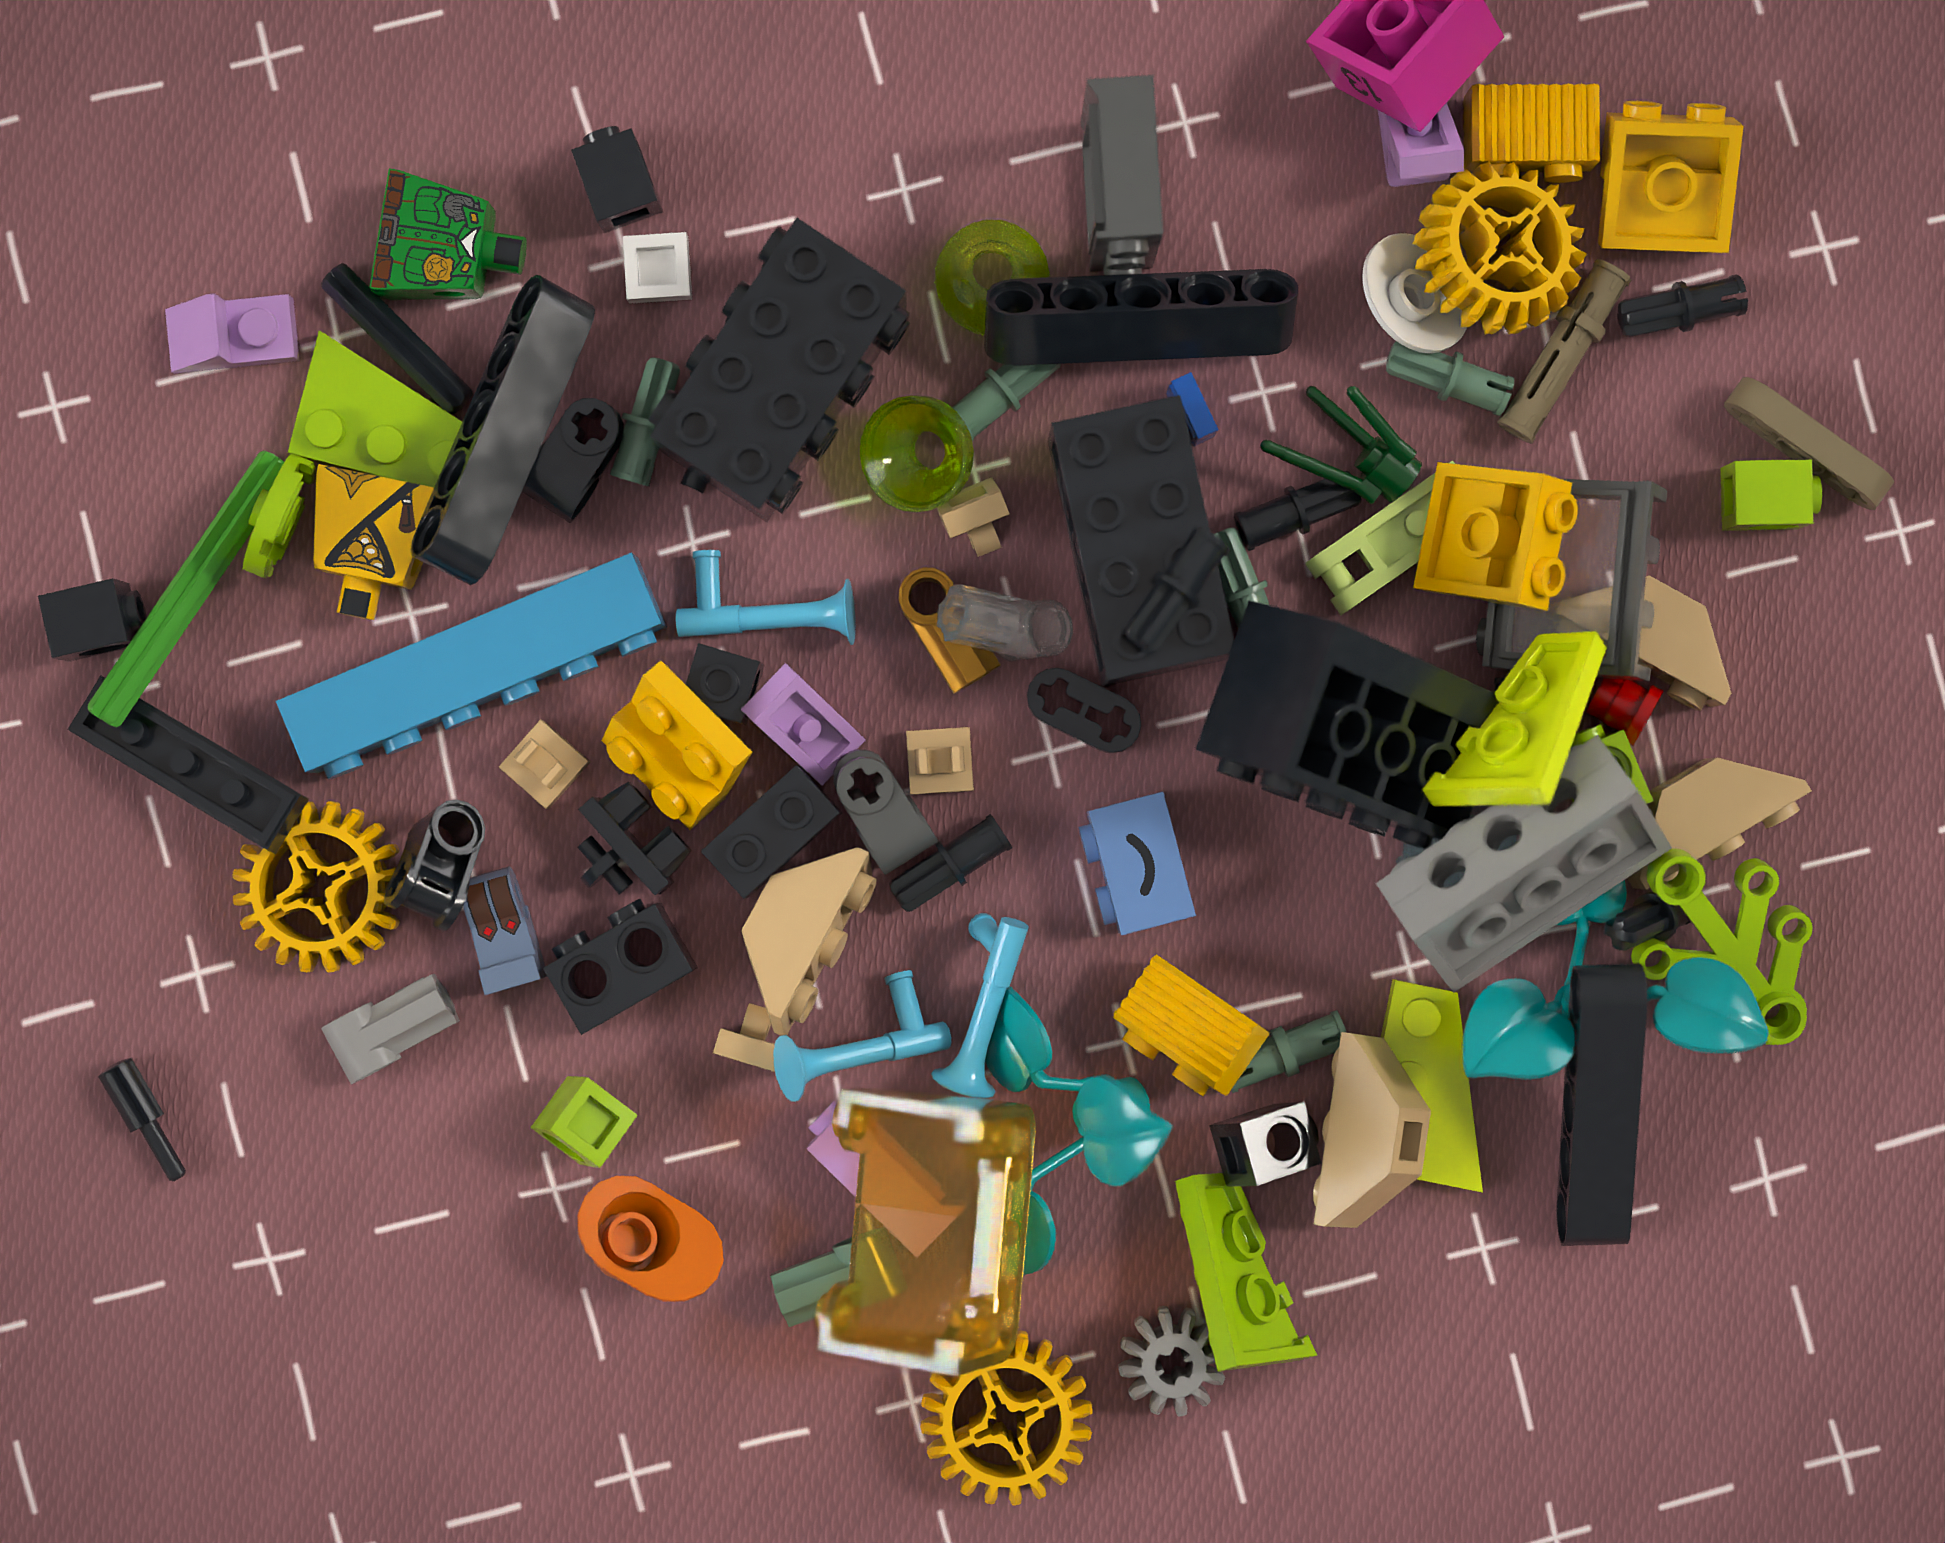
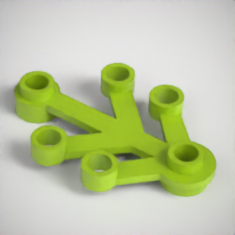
(1742, 947)

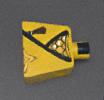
(366, 534)

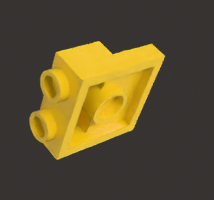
(1669, 178)
(1495, 535)
(675, 747)

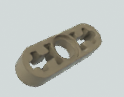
(1806, 439)

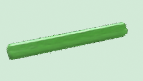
(183, 595)

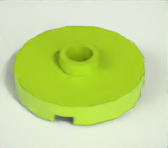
(277, 516)

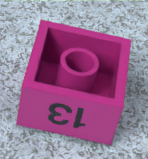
(1404, 52)

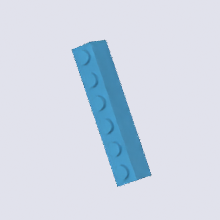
(472, 665)

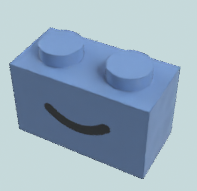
(1138, 864)

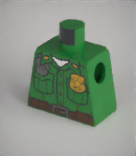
(438, 242)

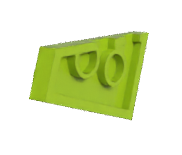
(369, 420)
(1236, 1290)

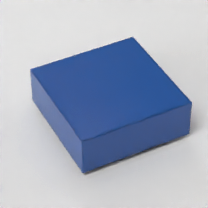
(1197, 414)

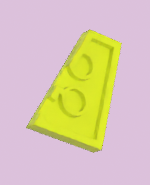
(1529, 732)
(1427, 1039)

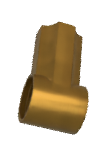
(956, 662)

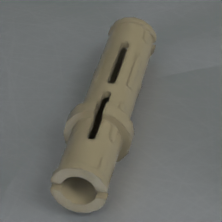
(1577, 329)

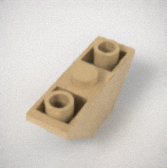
(1683, 648)
(1716, 802)
(801, 928)
(1370, 1134)

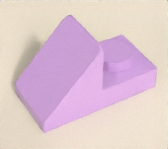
(1424, 155)
(231, 333)
(802, 723)

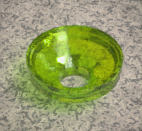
(954, 278)
(891, 460)

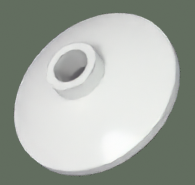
(1399, 300)

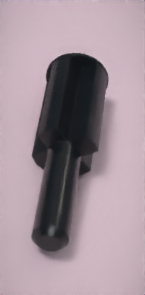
(140, 1111)

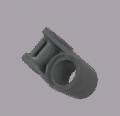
(887, 816)

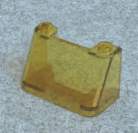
(932, 1230)

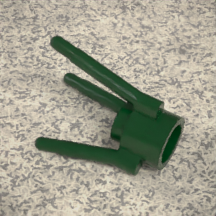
(1385, 464)

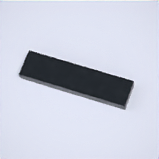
(196, 771)

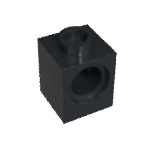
(616, 178)
(91, 619)
(724, 681)
(1244, 1150)

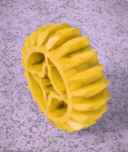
(1539, 276)
(335, 913)
(978, 1430)

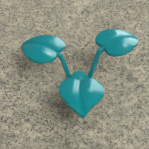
(1523, 1037)
(1109, 1113)

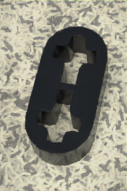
(1090, 696)

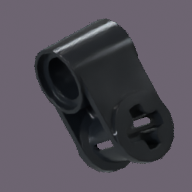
(566, 467)
(433, 874)

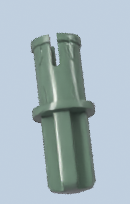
(1451, 377)
(999, 393)
(637, 449)
(1239, 576)

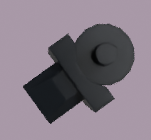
(612, 819)

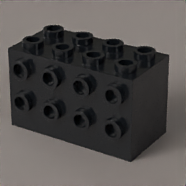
(781, 369)

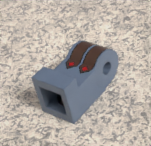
(502, 932)

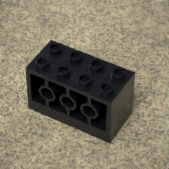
(1127, 512)
(1341, 722)

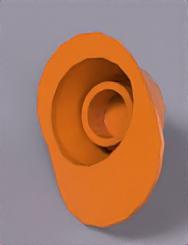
(649, 1239)

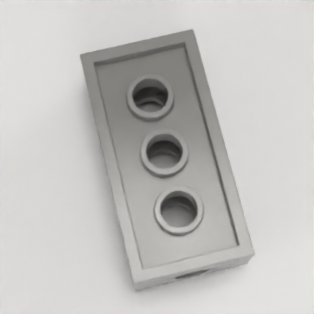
(1536, 881)

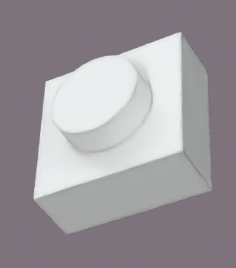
(657, 267)

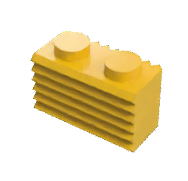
(1535, 127)
(1190, 1026)

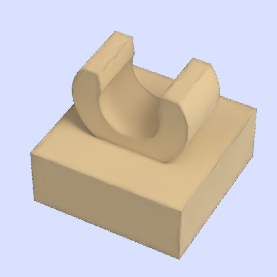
(973, 513)
(939, 760)
(544, 764)
(751, 1043)

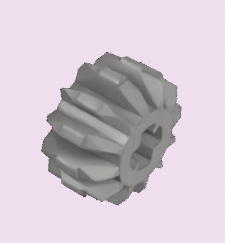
(1181, 1380)

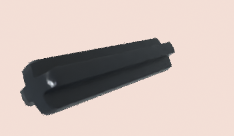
(396, 338)

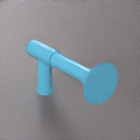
(713, 619)
(1004, 944)
(800, 1065)

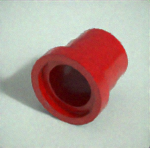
(1624, 706)

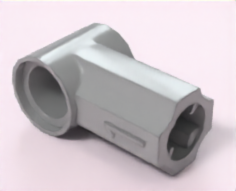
(379, 1032)

